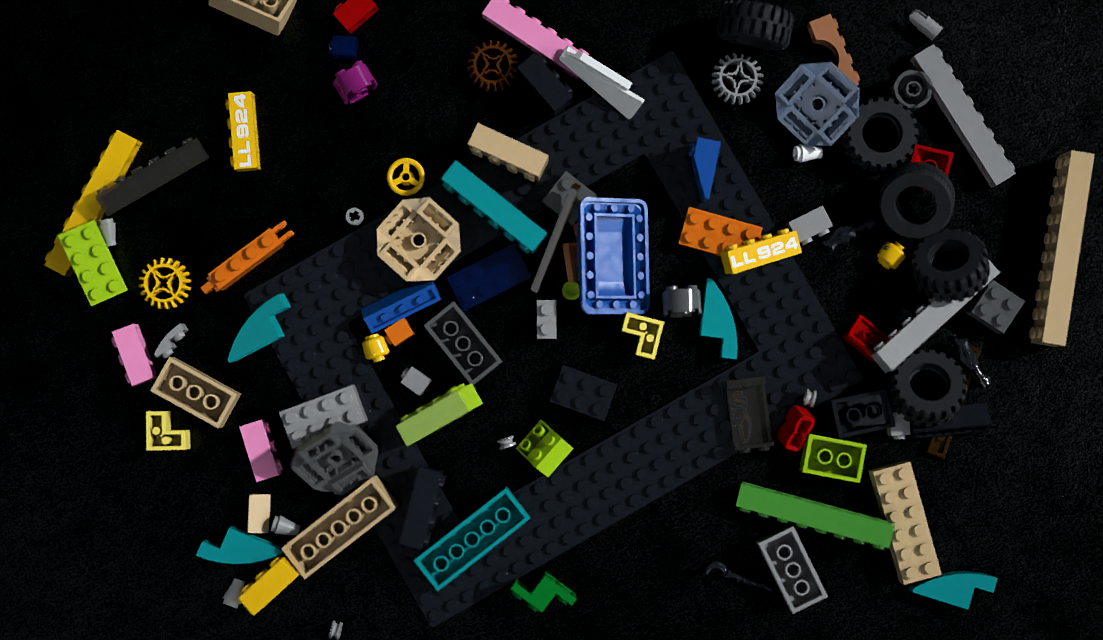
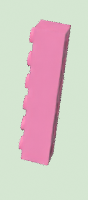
(529, 32)

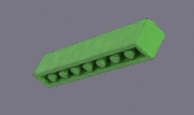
(816, 515)

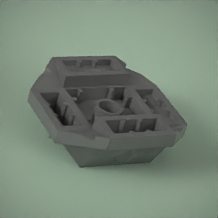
(336, 458)

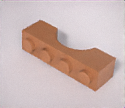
(825, 32)

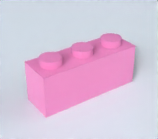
(134, 355)
(261, 450)

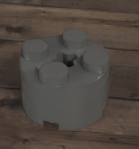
(918, 82)
(681, 302)

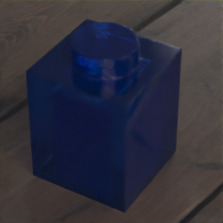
(344, 47)

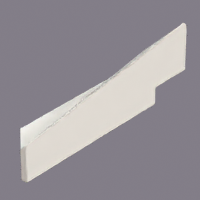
(603, 80)

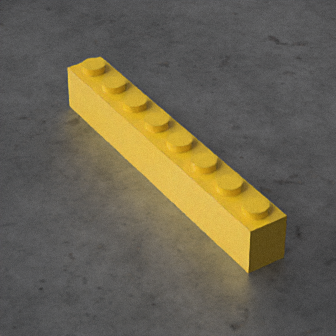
(112, 165)

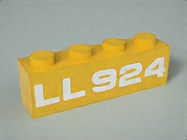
(243, 131)
(761, 251)

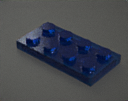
(489, 277)

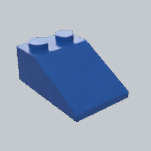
(703, 161)

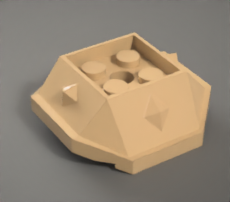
(408, 221)

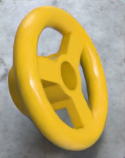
(411, 181)

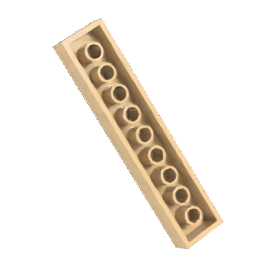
(1061, 248)

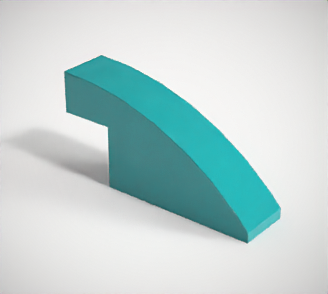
(718, 320)
(259, 329)
(239, 548)
(954, 587)

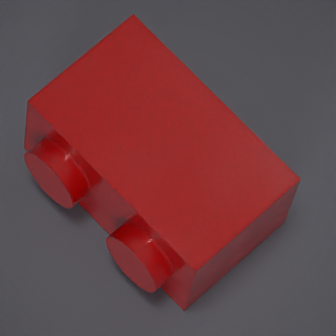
(354, 13)

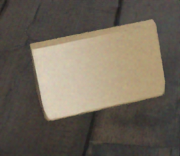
(259, 513)

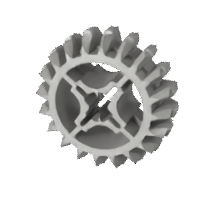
(740, 62)

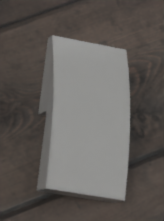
(167, 345)

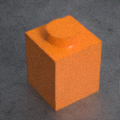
(398, 332)

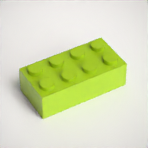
(92, 262)
(438, 413)

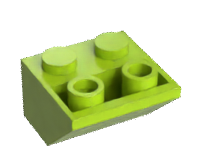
(544, 448)

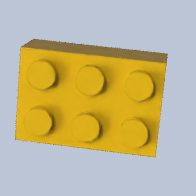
(268, 584)

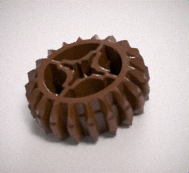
(505, 54)

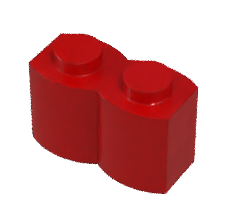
(795, 428)

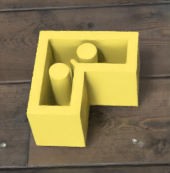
(649, 333)
(159, 433)

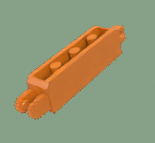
(246, 259)

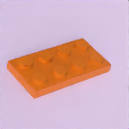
(714, 232)

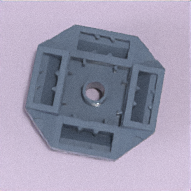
(797, 103)

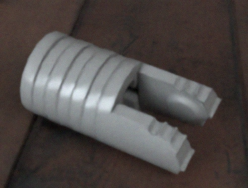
(925, 24)

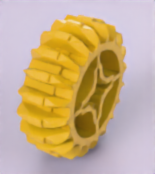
(171, 278)

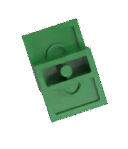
(543, 592)

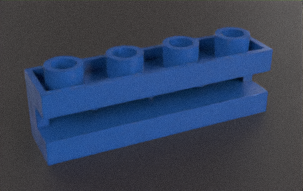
(400, 305)

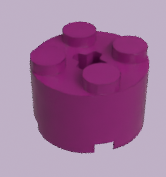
(354, 82)

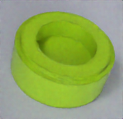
(571, 290)

